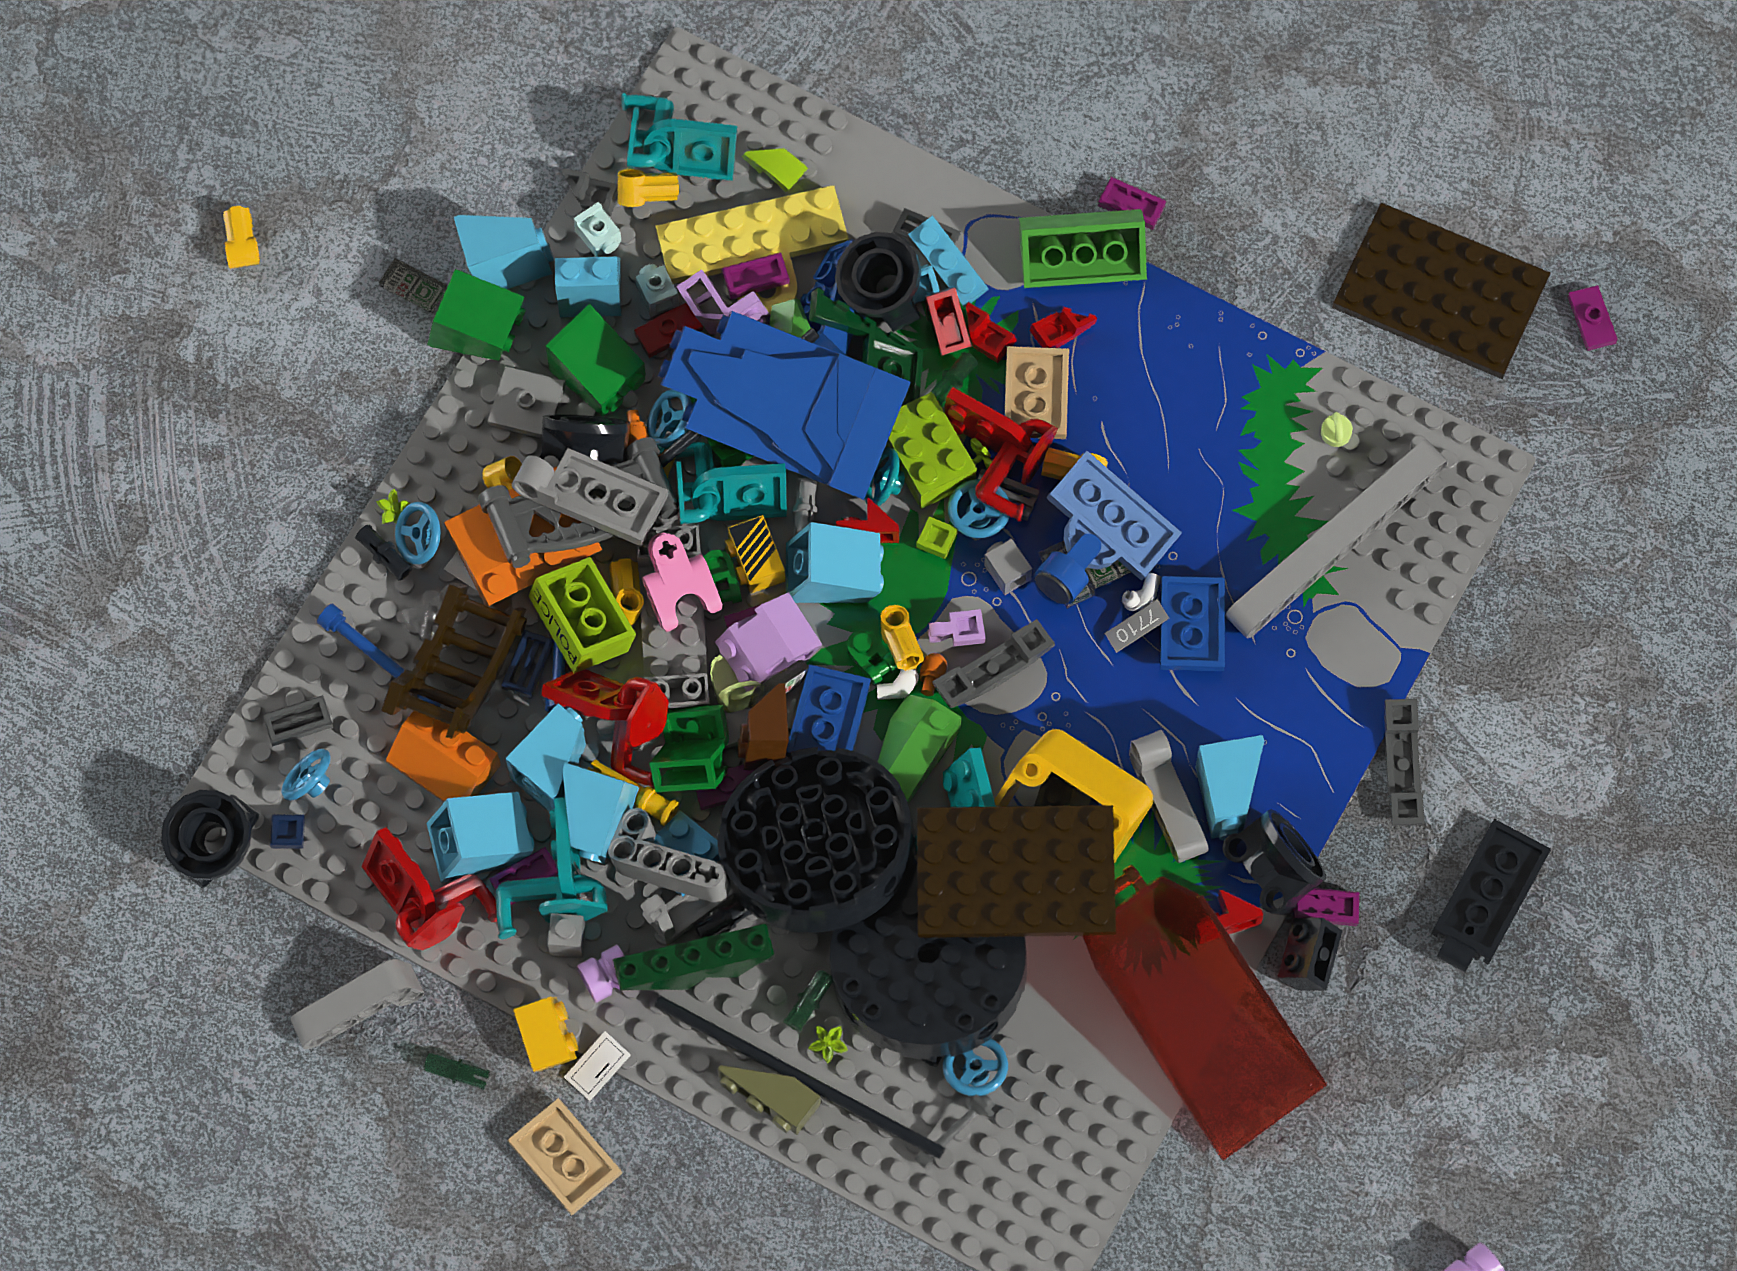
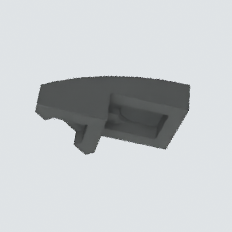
(591, 191)

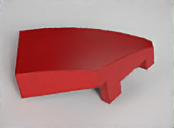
(1060, 328)
(988, 336)

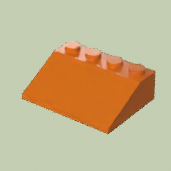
(487, 562)

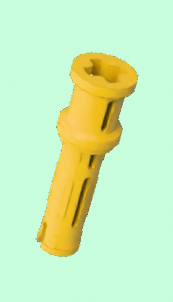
(646, 797)

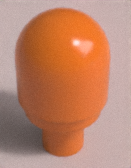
(637, 428)
(931, 669)

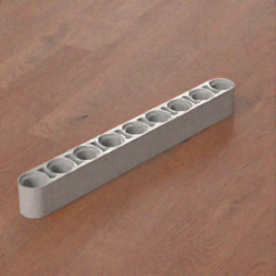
(1336, 539)

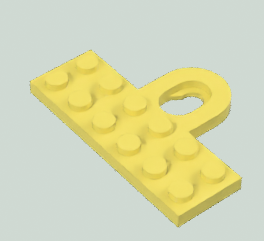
(740, 234)

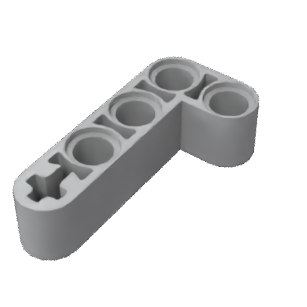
(1171, 807)
(705, 877)
(383, 985)

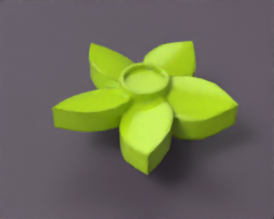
(981, 453)
(391, 507)
(828, 1042)

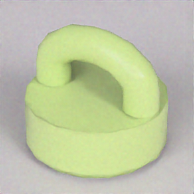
(1336, 430)

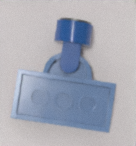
(1104, 526)

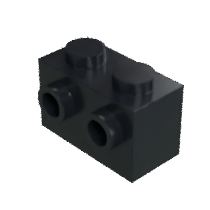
(1310, 954)

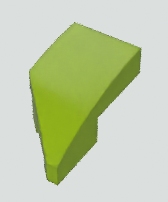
(778, 165)

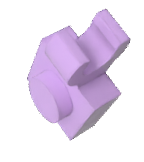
(963, 628)

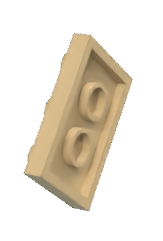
(1037, 386)
(564, 1156)

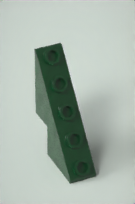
(693, 961)

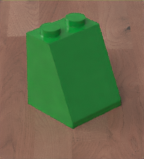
(476, 318)
(595, 361)

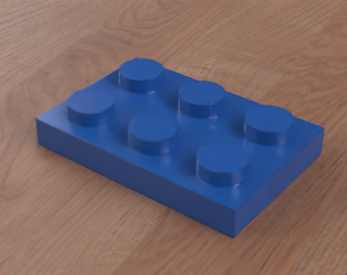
(1196, 623)
(828, 710)

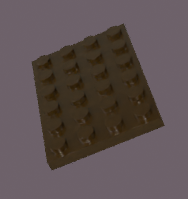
(1441, 290)
(1016, 871)

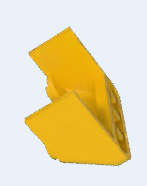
(1087, 772)

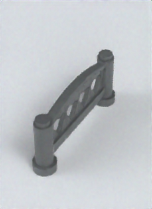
(514, 515)

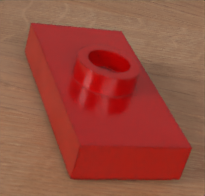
(657, 334)

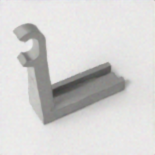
(679, 914)

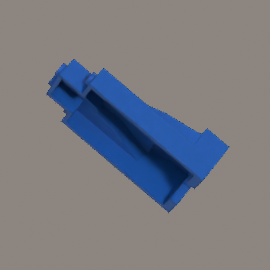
(786, 400)

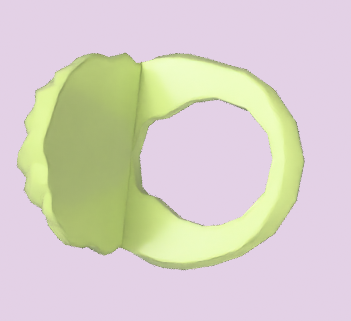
(727, 688)

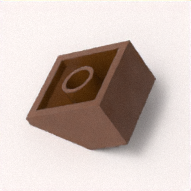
(765, 731)

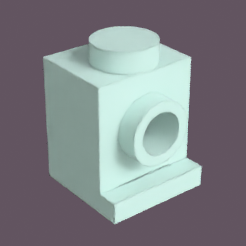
(597, 241)
(656, 298)

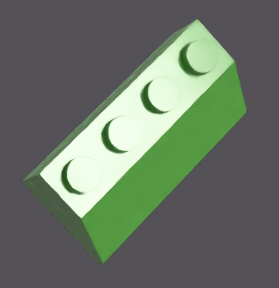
(1083, 248)

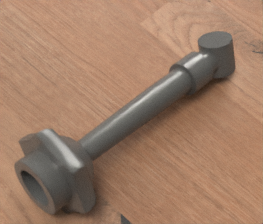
(979, 1106)

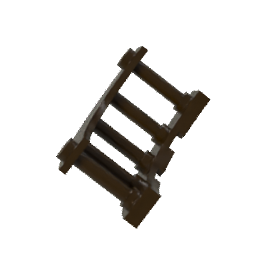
(411, 684)

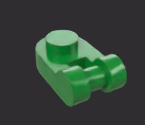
(722, 571)
(865, 647)

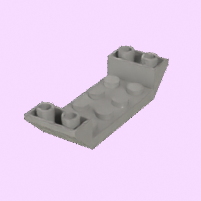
(680, 656)

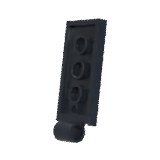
(1489, 895)

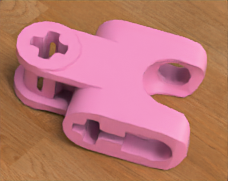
(674, 578)

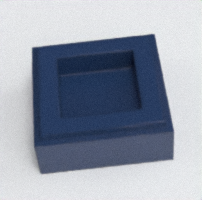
(287, 831)

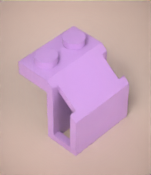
(748, 306)
(768, 641)

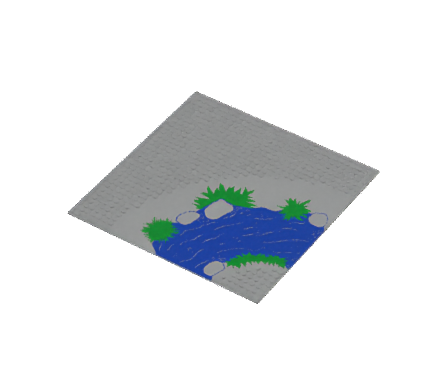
(1190, 410)

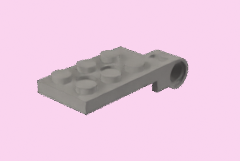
(569, 491)

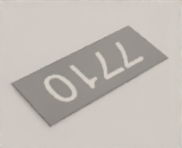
(1136, 625)

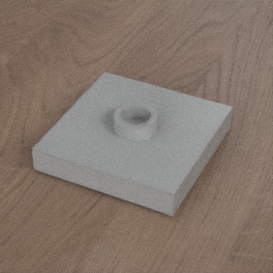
(524, 400)

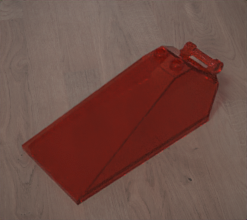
(1202, 1012)

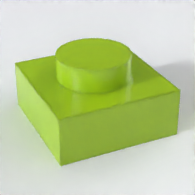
(937, 537)

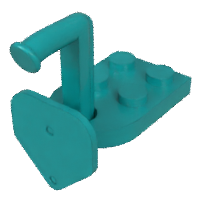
(679, 144)
(729, 491)
(967, 782)
(565, 887)

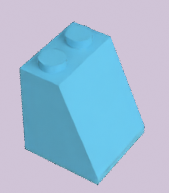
(504, 249)
(588, 282)
(833, 565)
(541, 755)
(1226, 782)
(594, 809)
(479, 834)

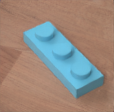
(948, 261)

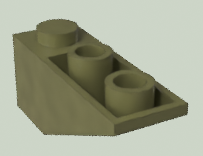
(778, 1095)

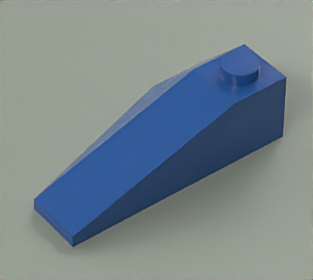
(830, 338)

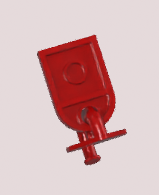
(1006, 438)
(635, 706)
(411, 897)

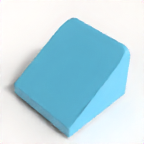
(927, 285)

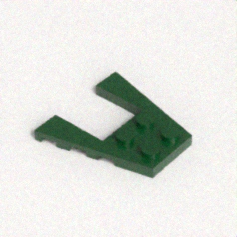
(880, 348)

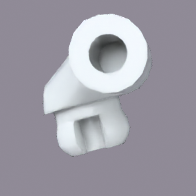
(1139, 599)
(900, 687)

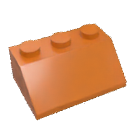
(439, 763)

